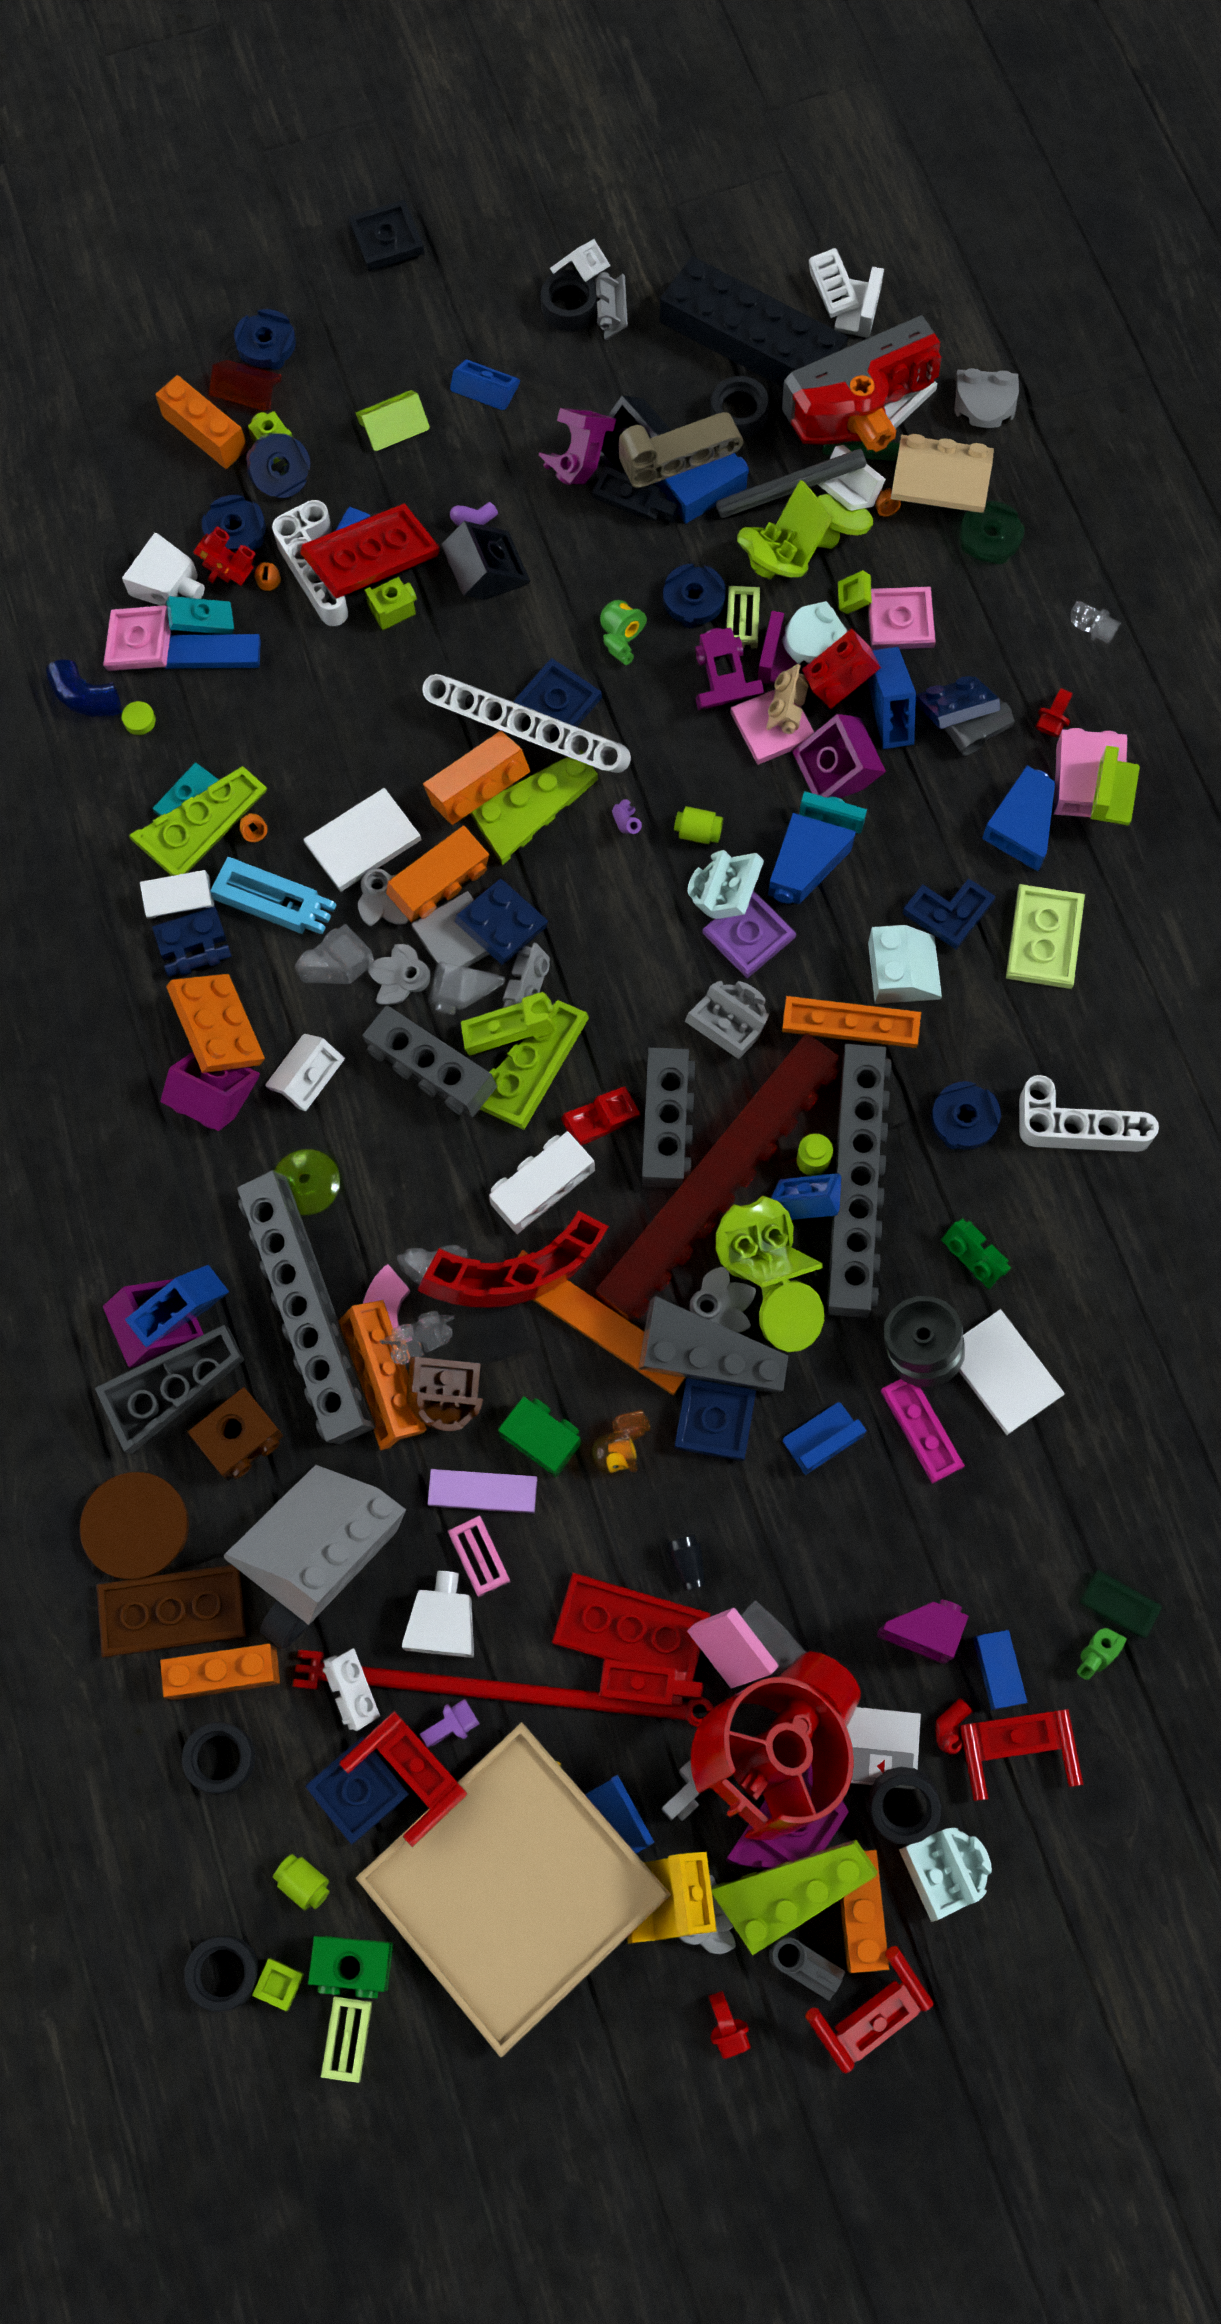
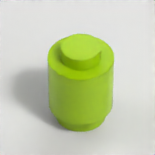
(698, 825)
(814, 1154)
(301, 1882)

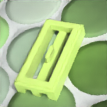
(744, 591)
(341, 2074)

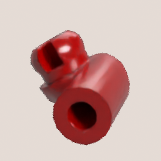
(947, 1727)

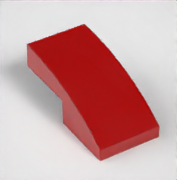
(601, 1117)

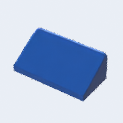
(484, 384)
(810, 1196)
(999, 1670)

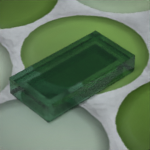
(1121, 1604)

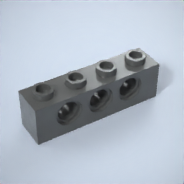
(393, 1028)
(665, 1066)

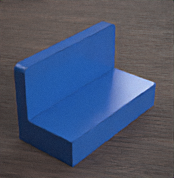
(823, 1437)
(621, 1813)

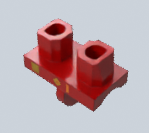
(223, 561)

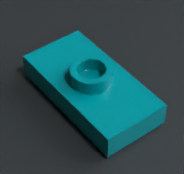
(200, 615)
(189, 785)
(833, 811)

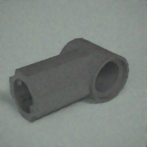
(973, 733)
(808, 1968)

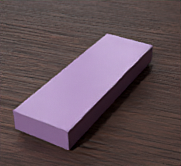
(482, 1491)

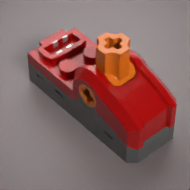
(847, 391)

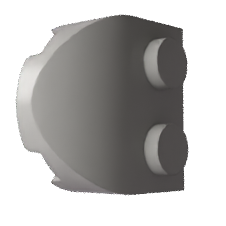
(986, 396)
(730, 1016)
(684, 1801)

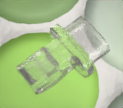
(1094, 621)

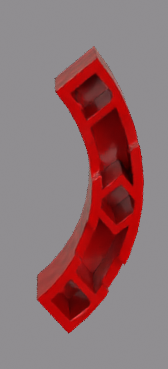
(517, 1279)

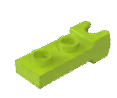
(509, 1024)

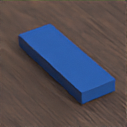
(214, 651)

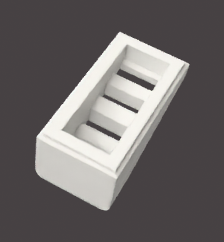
(828, 265)

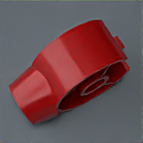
(813, 1710)

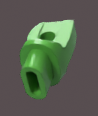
(1097, 1657)

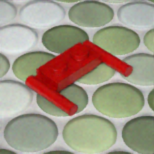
(1019, 1737)
(416, 1766)
(876, 2018)

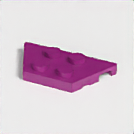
(792, 1847)

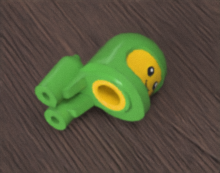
(622, 626)

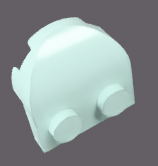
(812, 631)
(725, 884)
(947, 1871)

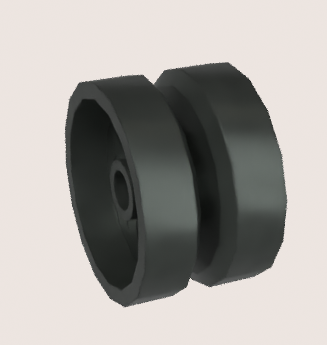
(924, 1341)

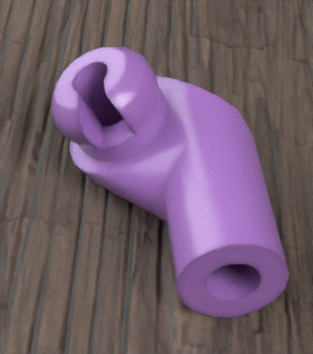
(481, 516)
(621, 815)

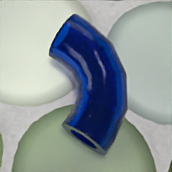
(80, 695)

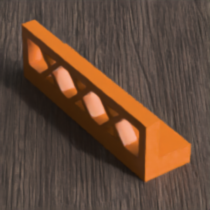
(851, 1022)
(379, 1376)

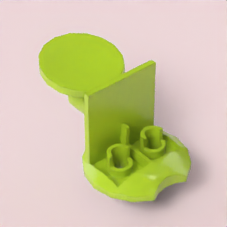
(802, 527)
(790, 1310)

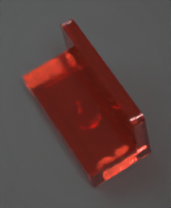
(243, 384)

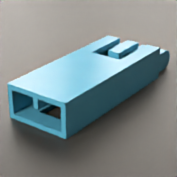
(263, 895)

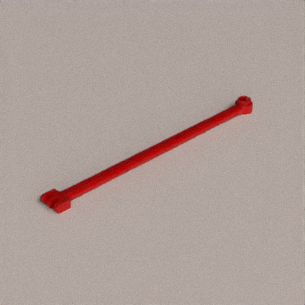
(497, 1690)

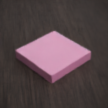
(901, 618)
(137, 638)
(763, 743)
(733, 1648)

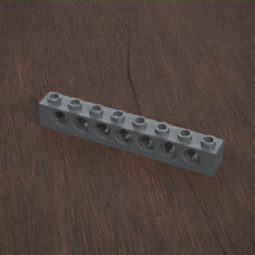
(858, 1063)
(354, 1414)

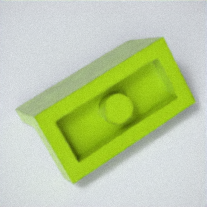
(393, 420)
(1114, 789)

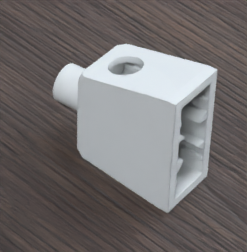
(161, 573)
(441, 1620)

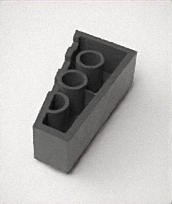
(699, 1349)
(161, 1389)

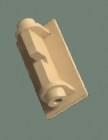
(790, 689)

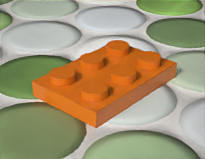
(215, 1023)

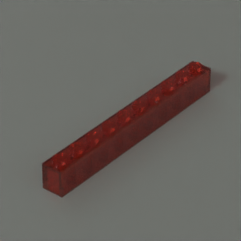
(717, 1178)

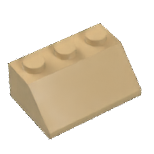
(942, 473)

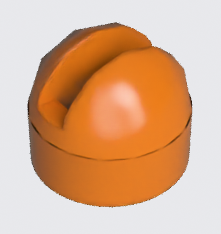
(890, 507)
(273, 576)
(248, 834)

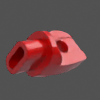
(1052, 720)
(730, 2032)

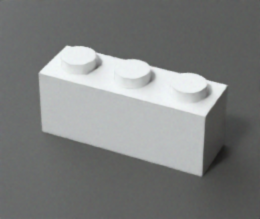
(541, 1181)

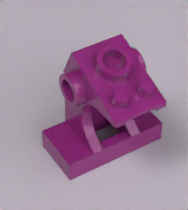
(584, 452)
(727, 687)

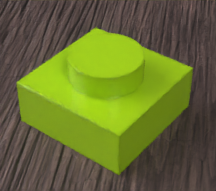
(854, 592)
(278, 1984)

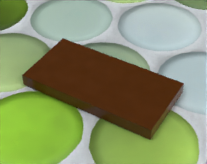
(171, 1611)

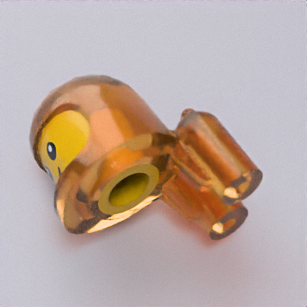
(617, 1450)

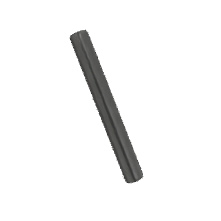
(786, 485)

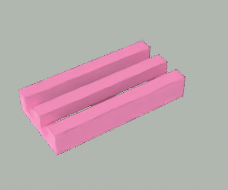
(491, 1584)

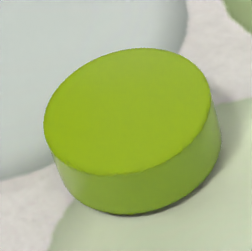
(138, 718)

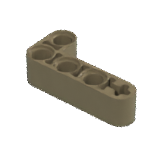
(677, 451)

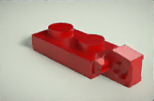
(647, 1684)

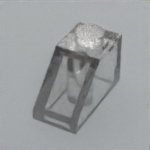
(459, 987)

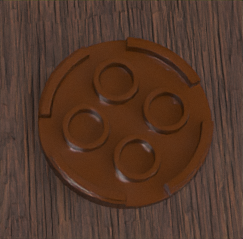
(134, 1525)

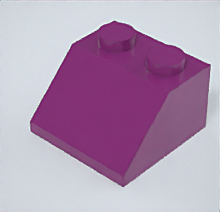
(839, 758)
(208, 1096)
(123, 1305)
(928, 1631)

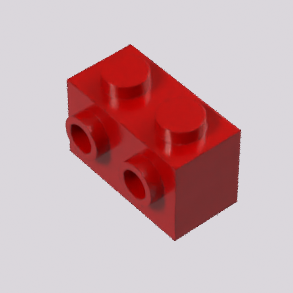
(841, 668)

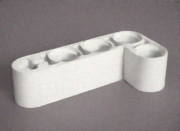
(302, 529)
(1084, 1119)

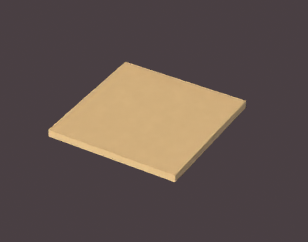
(514, 1890)

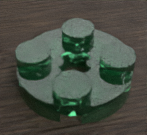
(992, 548)

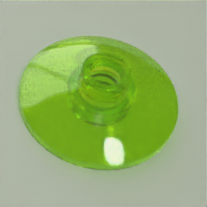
(323, 1182)

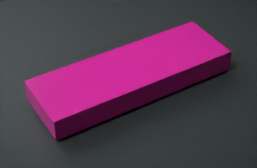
(922, 1430)

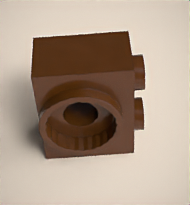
(257, 1436)

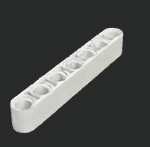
(512, 718)

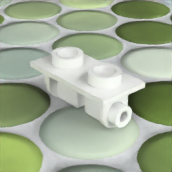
(356, 1699)

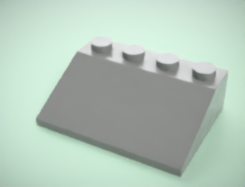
(316, 1540)

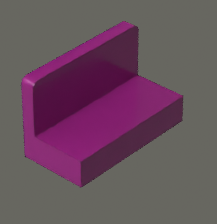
(774, 655)

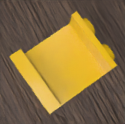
(691, 1901)

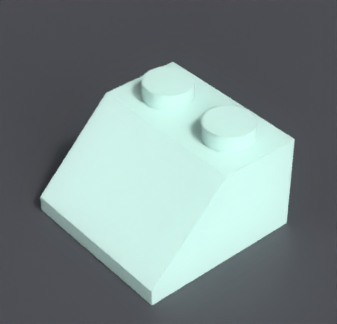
(903, 965)

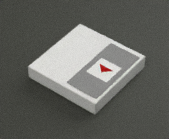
(883, 1742)

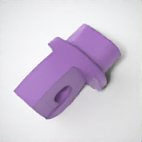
(457, 1720)

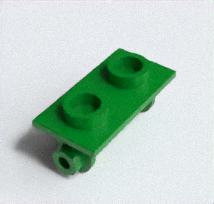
(965, 1242)

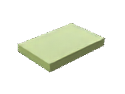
(1045, 936)

